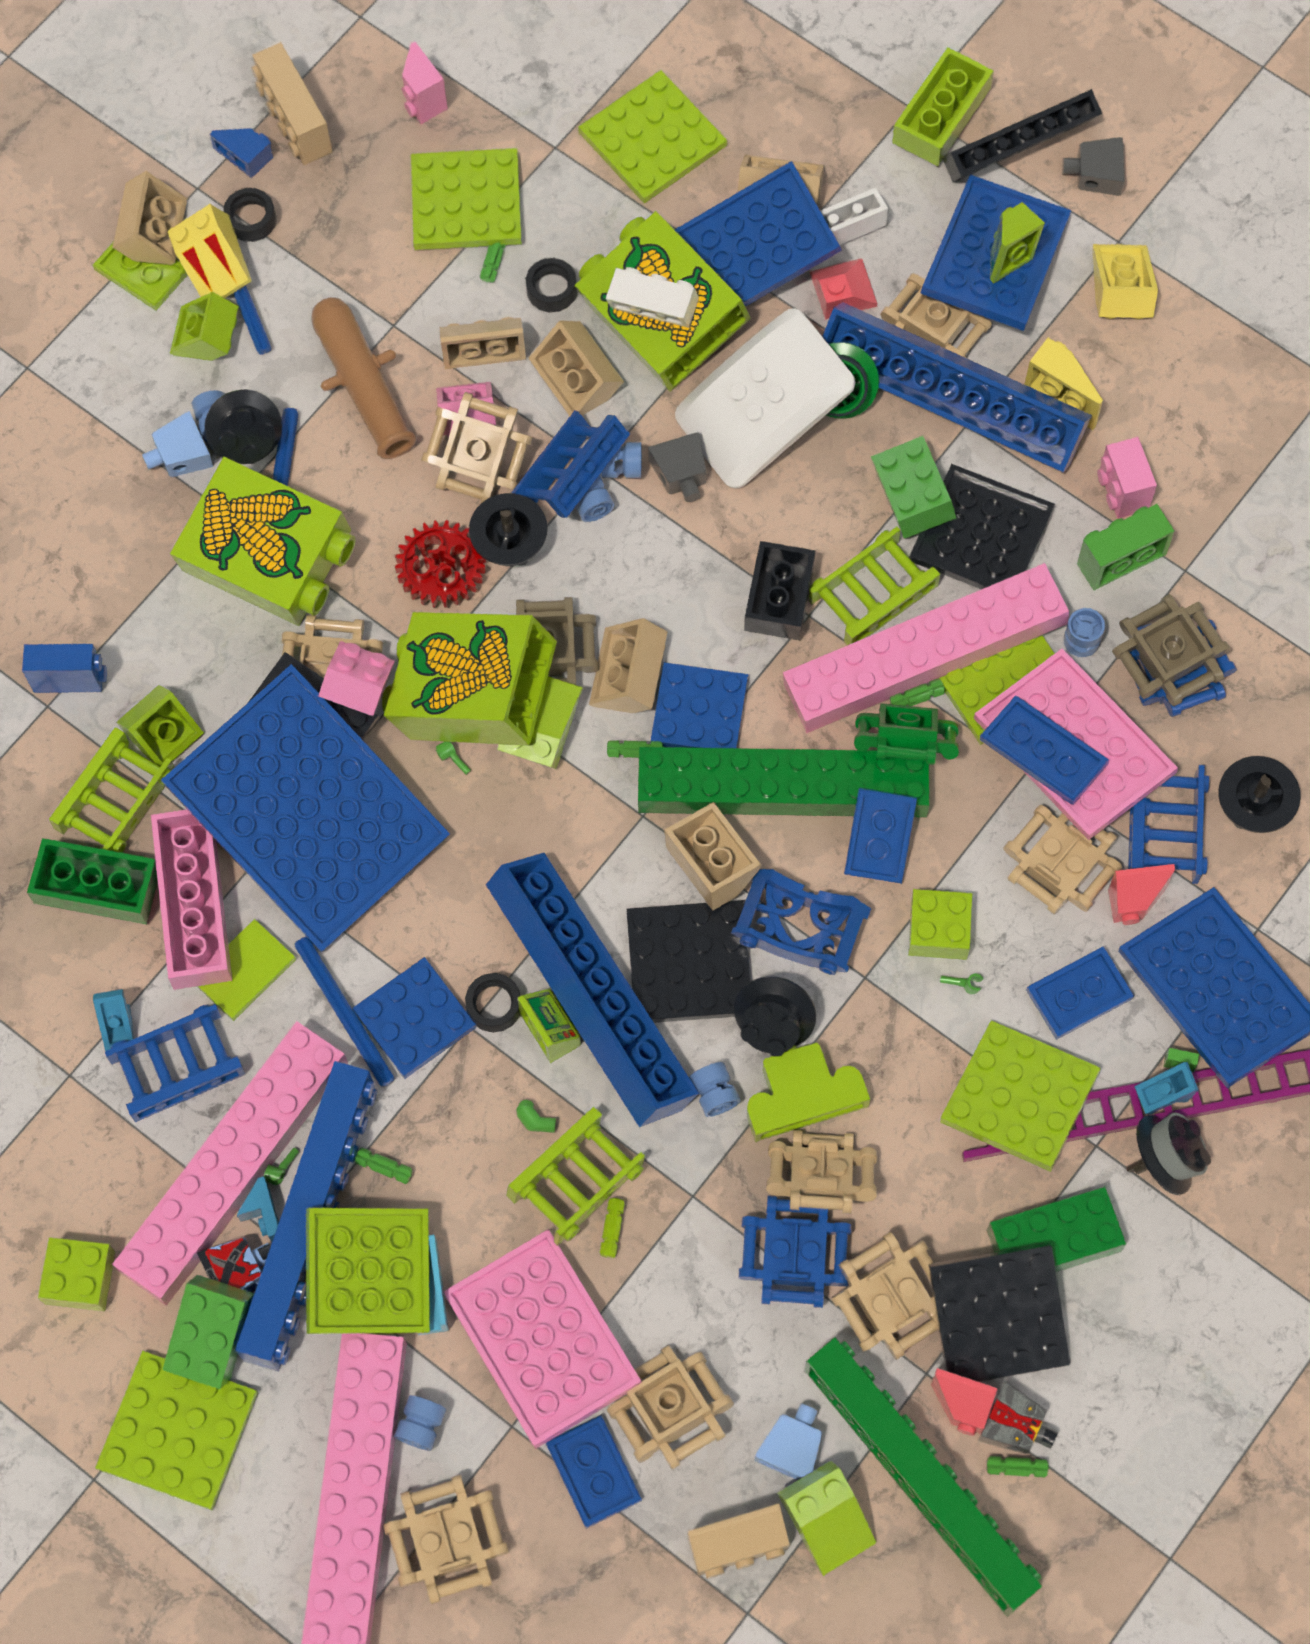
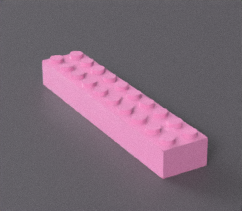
(925, 647)
(229, 1164)
(355, 1490)

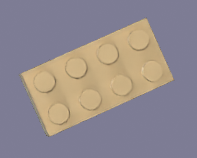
(291, 104)

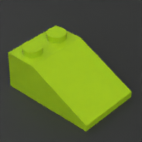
(551, 725)
(827, 1517)

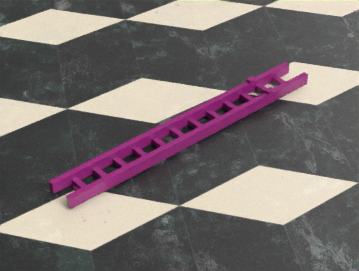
(1195, 1111)

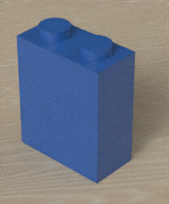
(63, 668)

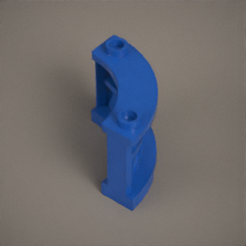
(779, 888)

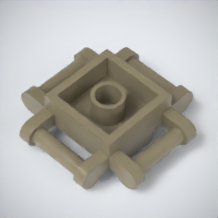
(560, 622)
(1171, 649)

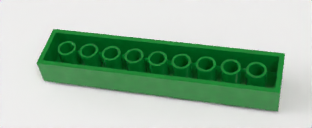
(772, 780)
(922, 1477)

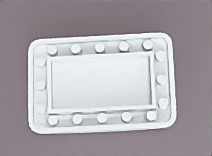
(765, 397)

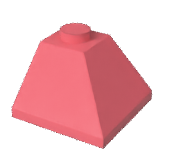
(843, 283)
(1136, 891)
(964, 1401)

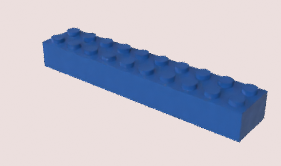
(963, 389)
(592, 989)
(316, 1185)

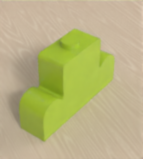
(803, 1093)

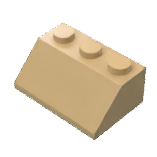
(757, 167)
(145, 217)
(482, 343)
(575, 368)
(628, 666)
(711, 855)
(738, 1541)

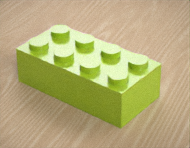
(942, 106)

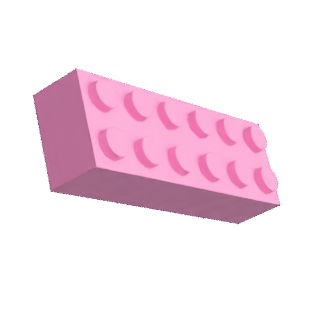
(190, 901)

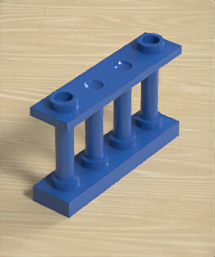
(581, 472)
(1141, 833)
(198, 1079)

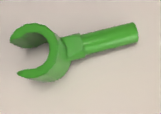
(447, 750)
(962, 982)
(276, 1174)

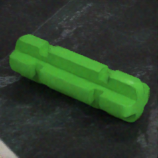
(492, 262)
(918, 694)
(628, 749)
(383, 1165)
(1017, 1466)

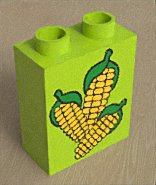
(663, 347)
(264, 542)
(469, 678)

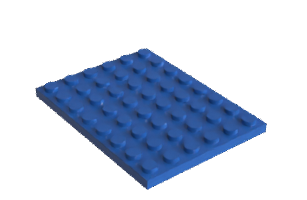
(305, 808)

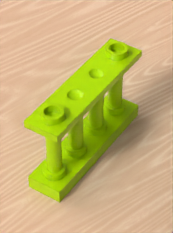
(878, 613)
(99, 771)
(567, 1147)

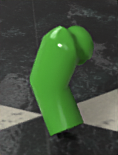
(532, 1120)

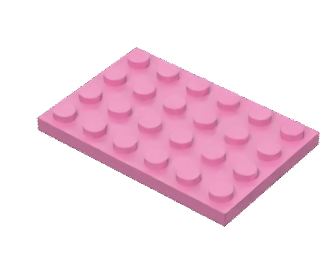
(1081, 707)
(542, 1338)

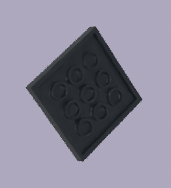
(991, 534)
(687, 960)
(1000, 1313)

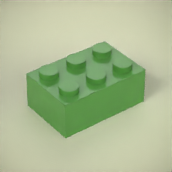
(913, 487)
(1125, 546)
(207, 1331)

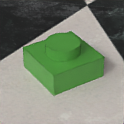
(1175, 1057)

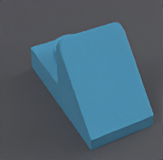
(113, 1017)
(1167, 1088)
(260, 1203)

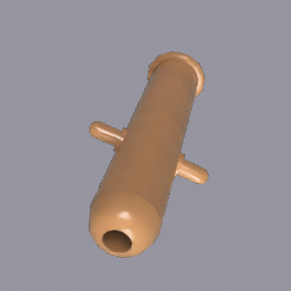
(361, 376)

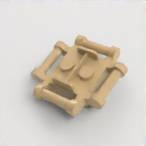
(933, 318)
(476, 448)
(319, 650)
(1061, 861)
(822, 1172)
(888, 1296)
(671, 1407)
(446, 1539)

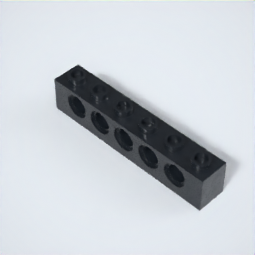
(1022, 135)

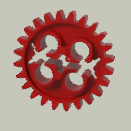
(429, 584)

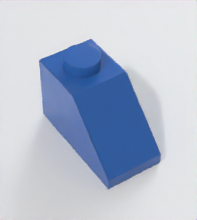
(243, 148)

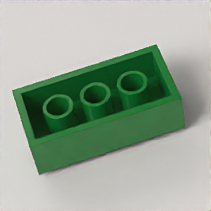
(93, 881)
(1076, 1227)

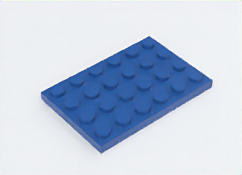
(762, 235)
(963, 259)
(1219, 987)

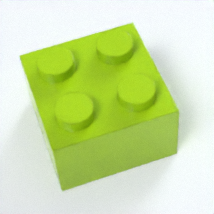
(940, 924)
(76, 1274)

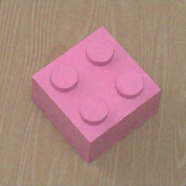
(1126, 477)
(356, 678)

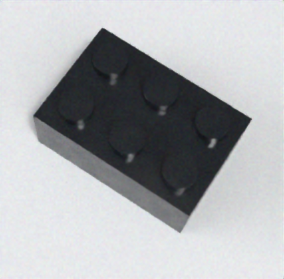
(779, 590)

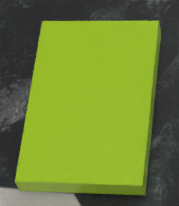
(144, 280)
(255, 963)

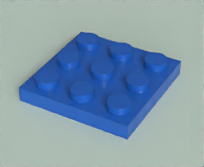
(699, 707)
(414, 1018)

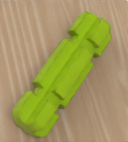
(612, 1228)

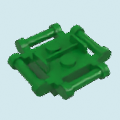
(907, 733)

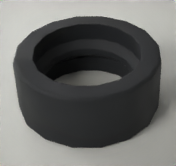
(245, 197)
(546, 267)
(492, 980)

